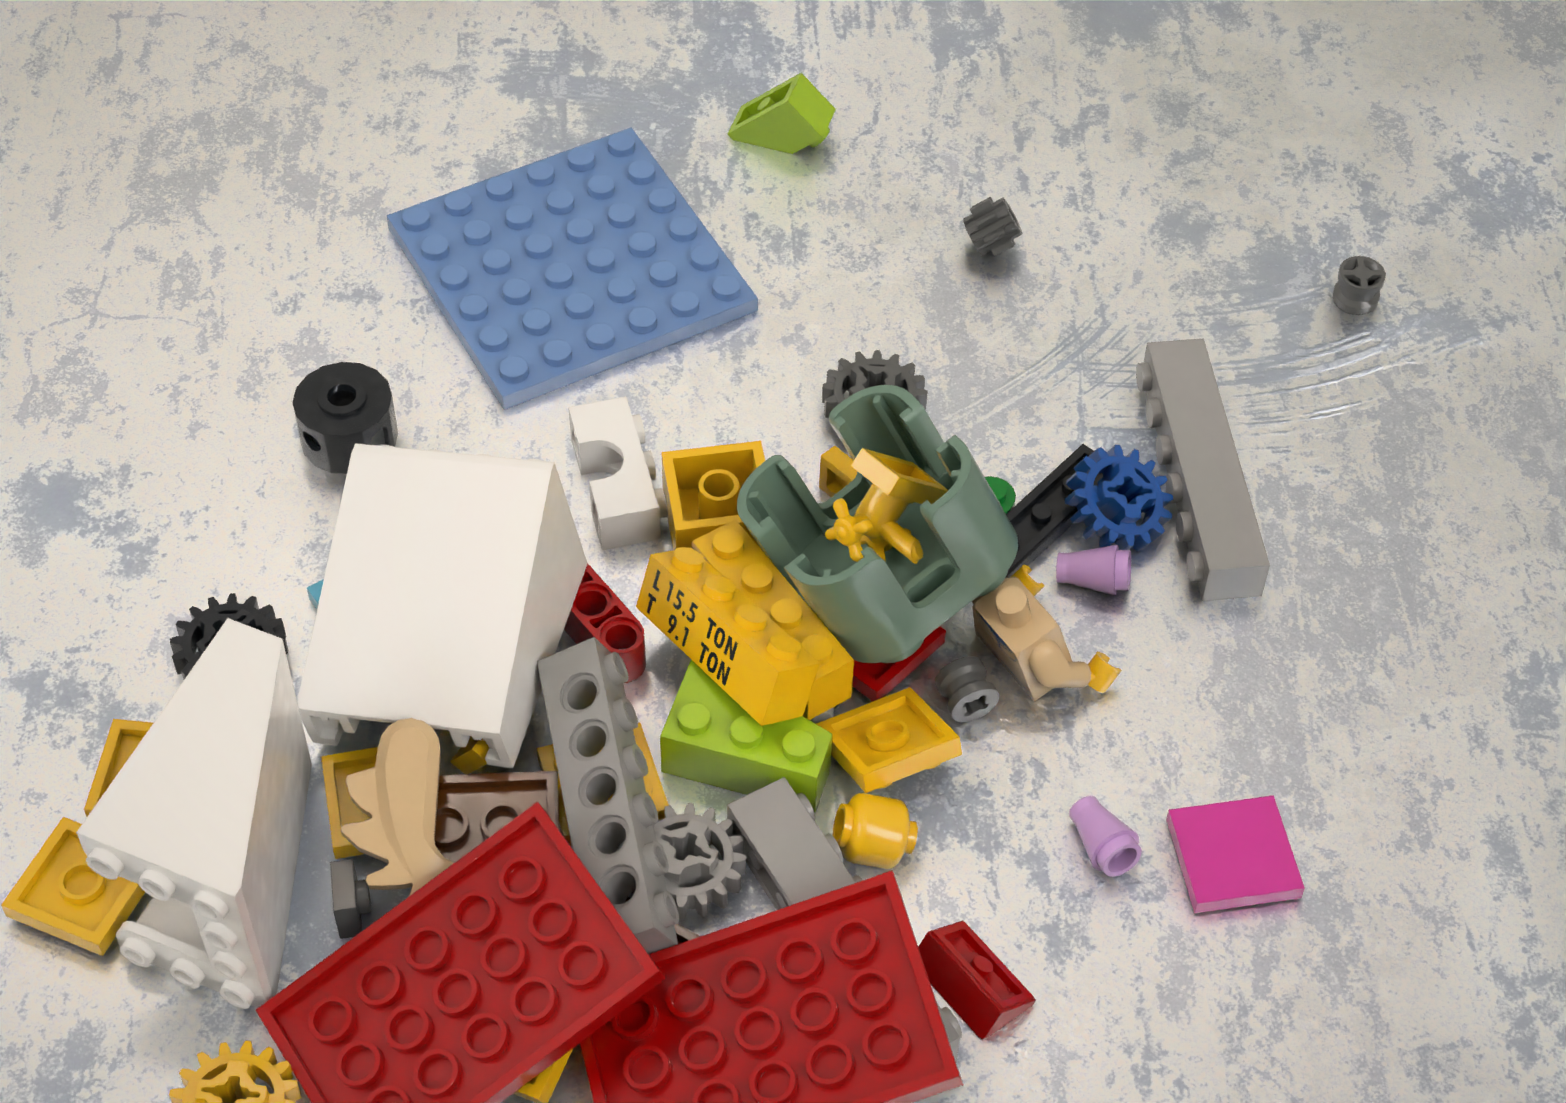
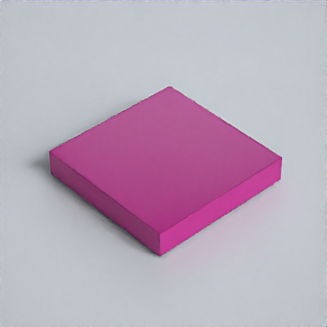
(1234, 854)

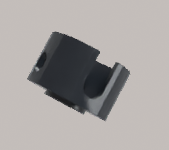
(340, 408)

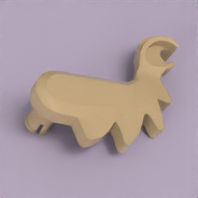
(402, 806)

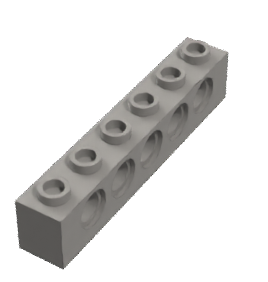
(584, 715)

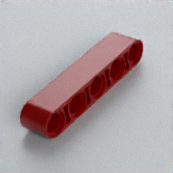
(603, 615)

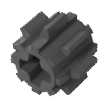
(992, 226)

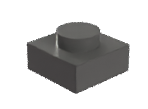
(349, 898)

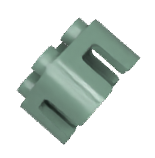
(875, 605)

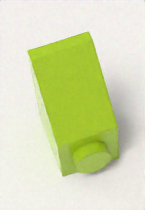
(785, 117)

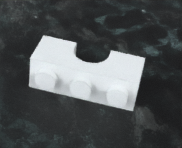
(610, 441)

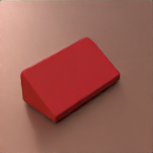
(973, 979)

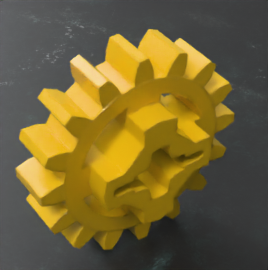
(233, 1078)

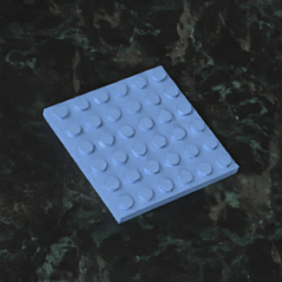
(570, 266)

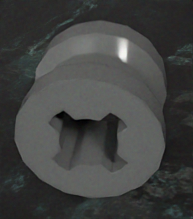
(1358, 285)
(967, 689)

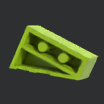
(723, 746)

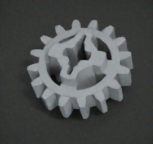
(694, 870)

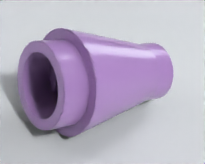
(1097, 569)
(1107, 839)

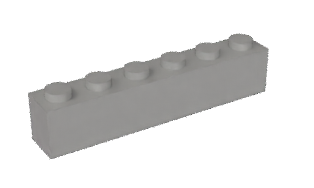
(1202, 471)
(795, 857)

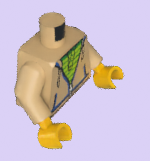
(1031, 641)

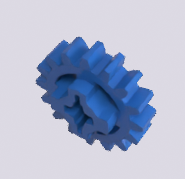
(1119, 499)

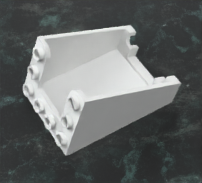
(441, 596)
(212, 821)

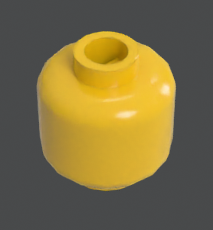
(874, 830)

